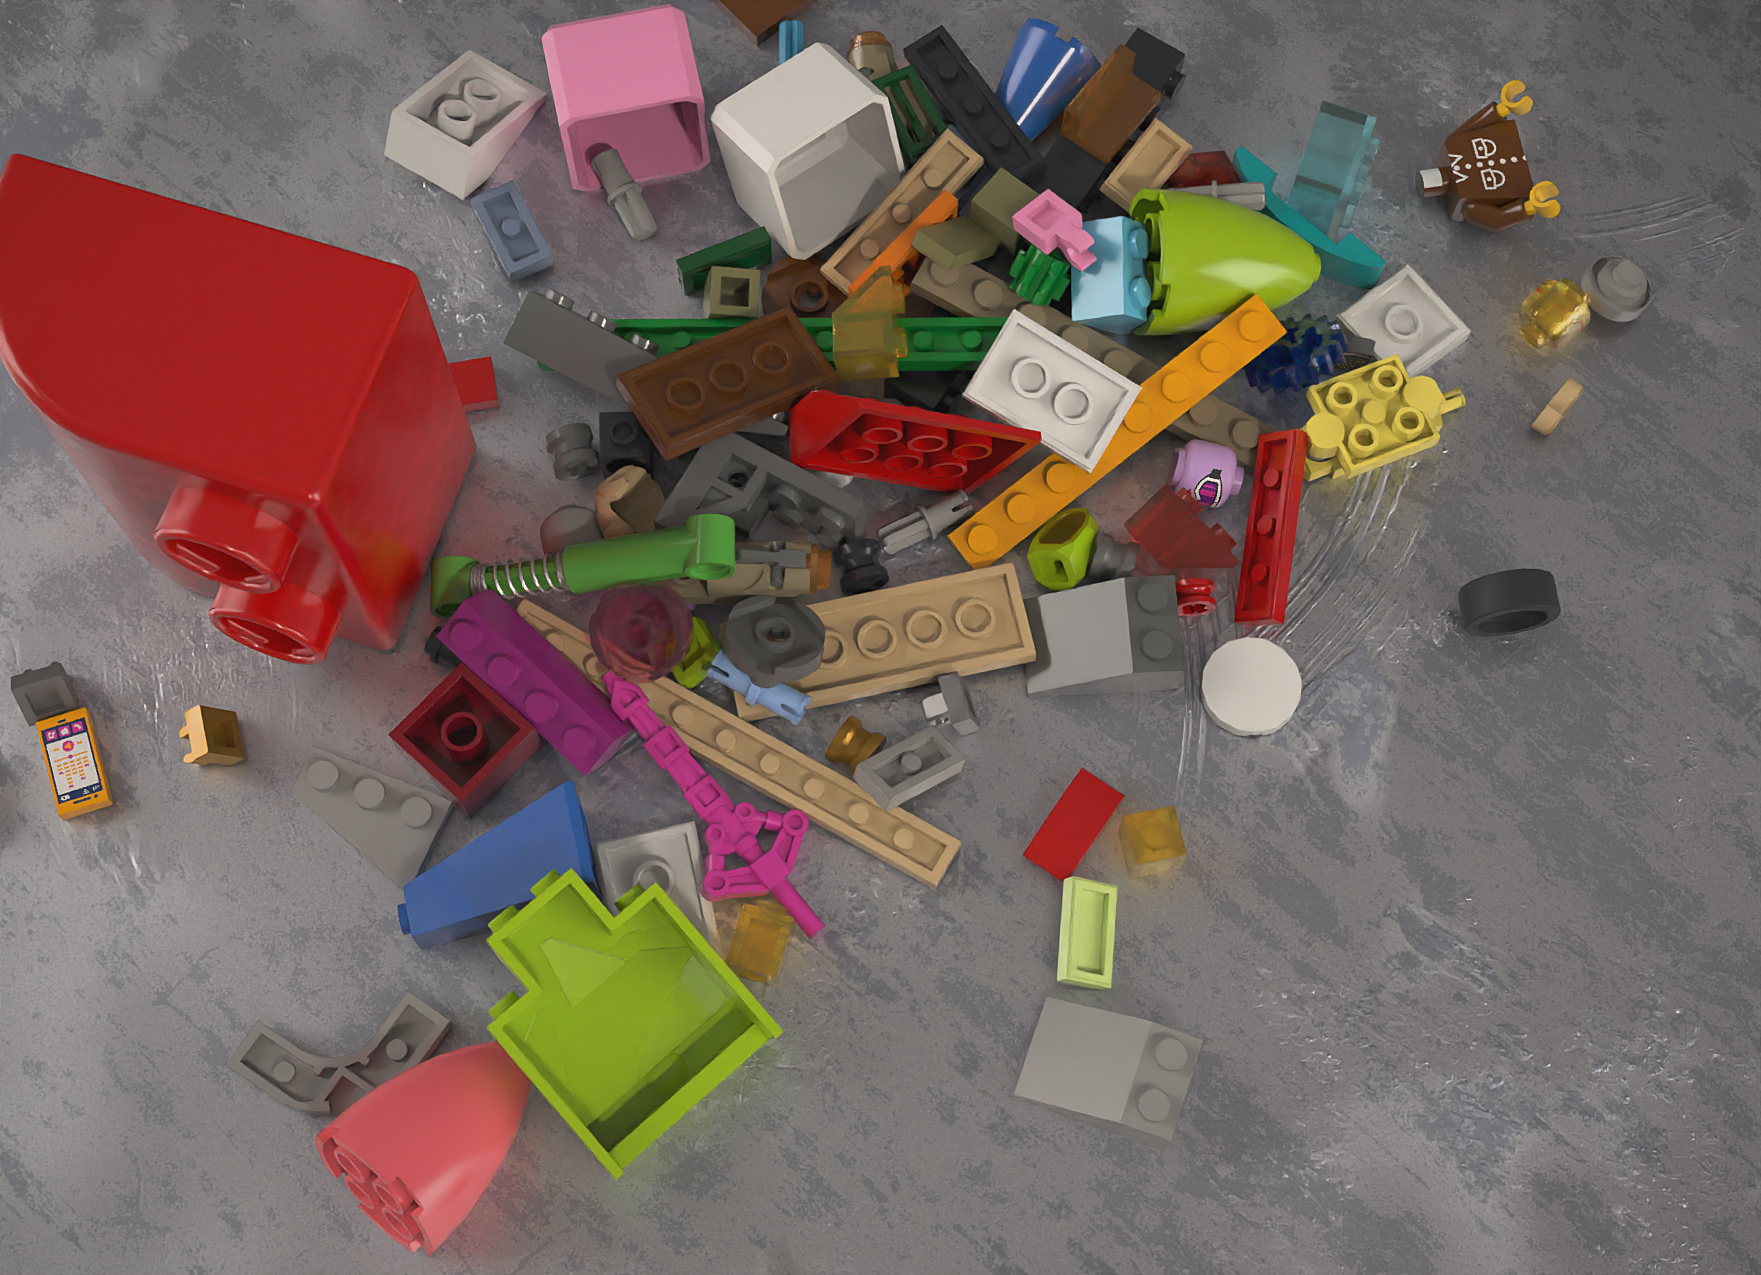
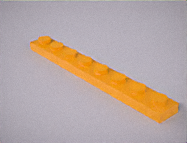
(1157, 405)

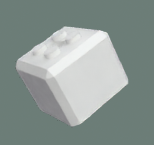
(809, 149)

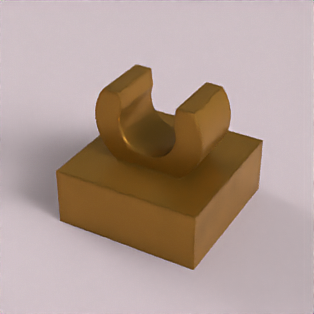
(212, 736)

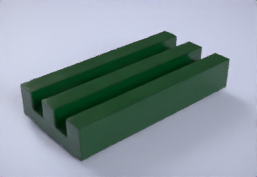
(910, 150)
(744, 251)

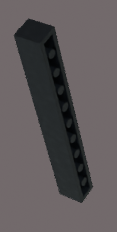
(1074, 178)

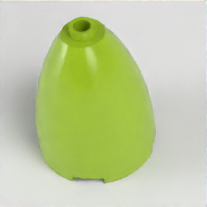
(1214, 258)

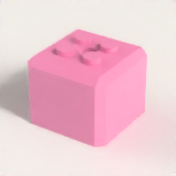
(628, 88)

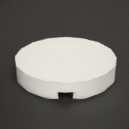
(1250, 686)

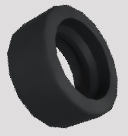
(1509, 602)

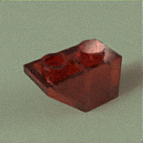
(1175, 534)

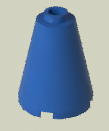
(1043, 75)

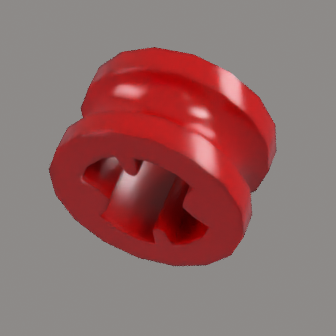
(1194, 597)

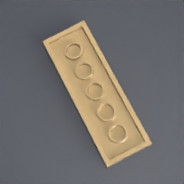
(914, 637)

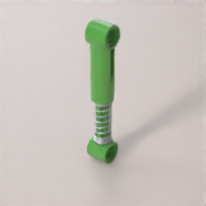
(697, 549)

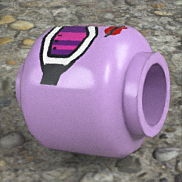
(1206, 472)

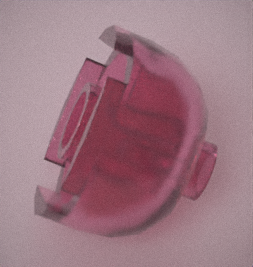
(642, 630)

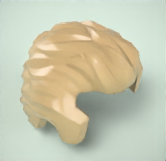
(628, 502)

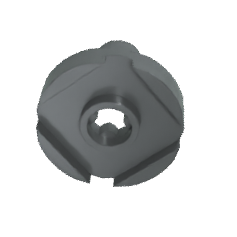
(771, 661)

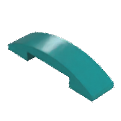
(1345, 262)

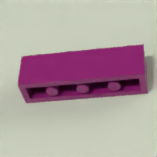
(535, 680)

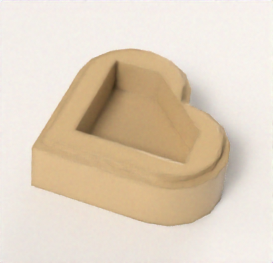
(1557, 406)

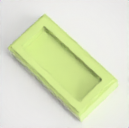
(1087, 933)

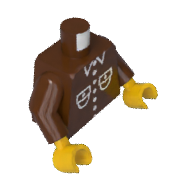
(1486, 171)

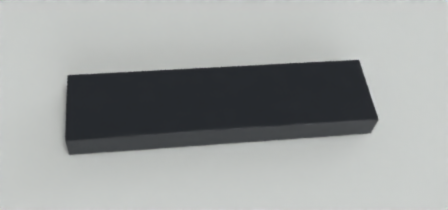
(973, 106)

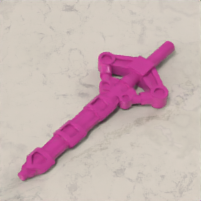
(730, 826)

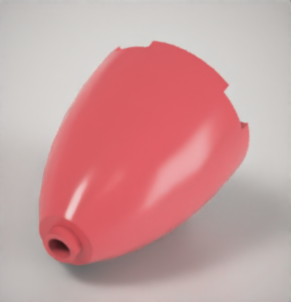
(428, 1142)

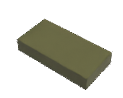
(955, 243)

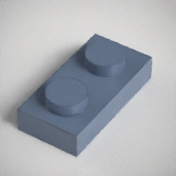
(512, 231)

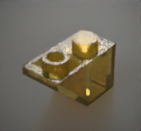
(867, 331)

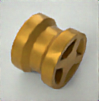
(854, 744)

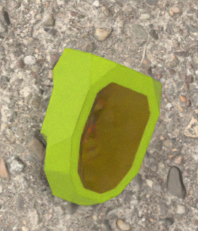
(1064, 549)

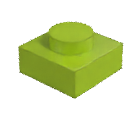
(699, 659)

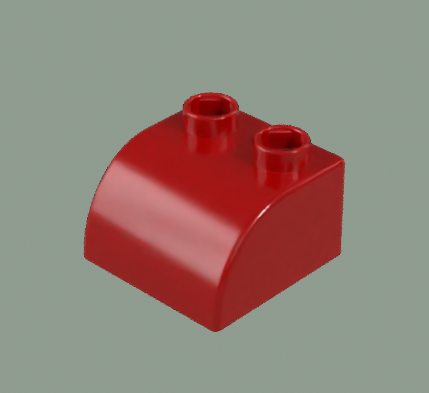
(236, 402)

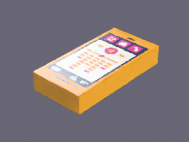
(74, 763)

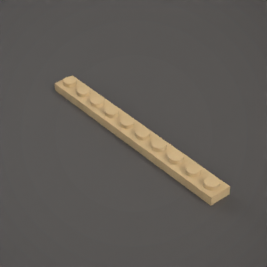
(770, 764)

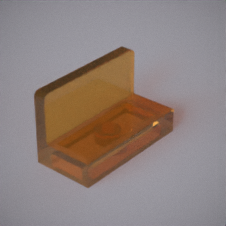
(1109, 107)

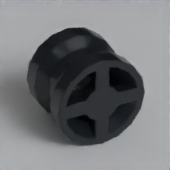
(860, 567)

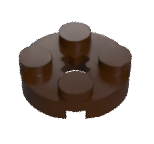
(794, 276)

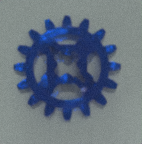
(1298, 356)

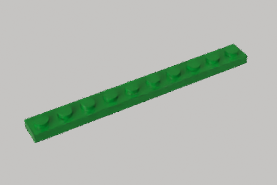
(931, 342)

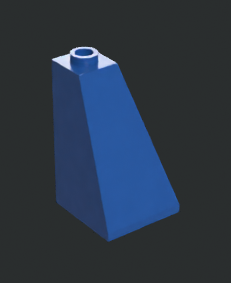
(499, 870)

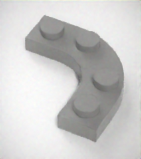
(336, 1083)

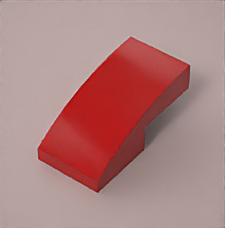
(1074, 825)

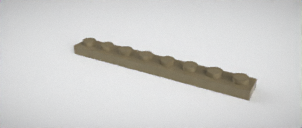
(976, 293)

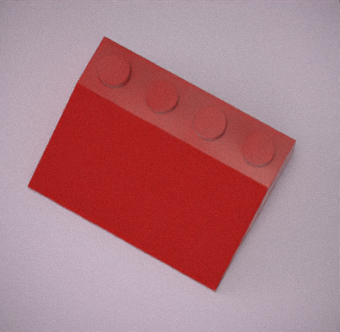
(901, 442)

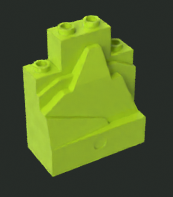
(619, 1012)

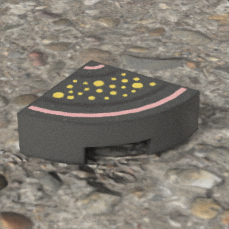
(1358, 354)

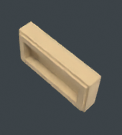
(1146, 164)

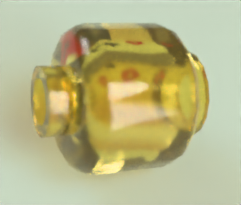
(1554, 314)

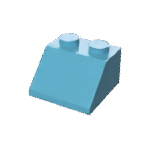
(1114, 288)

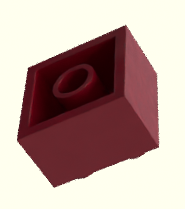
(466, 740)

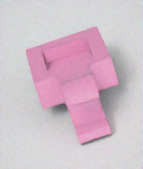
(1054, 223)

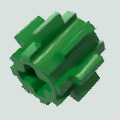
(1039, 275)

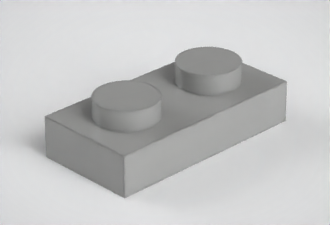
(909, 768)

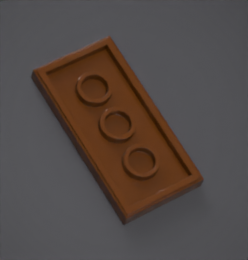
(726, 382)

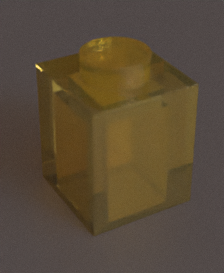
(1152, 842)
(761, 943)

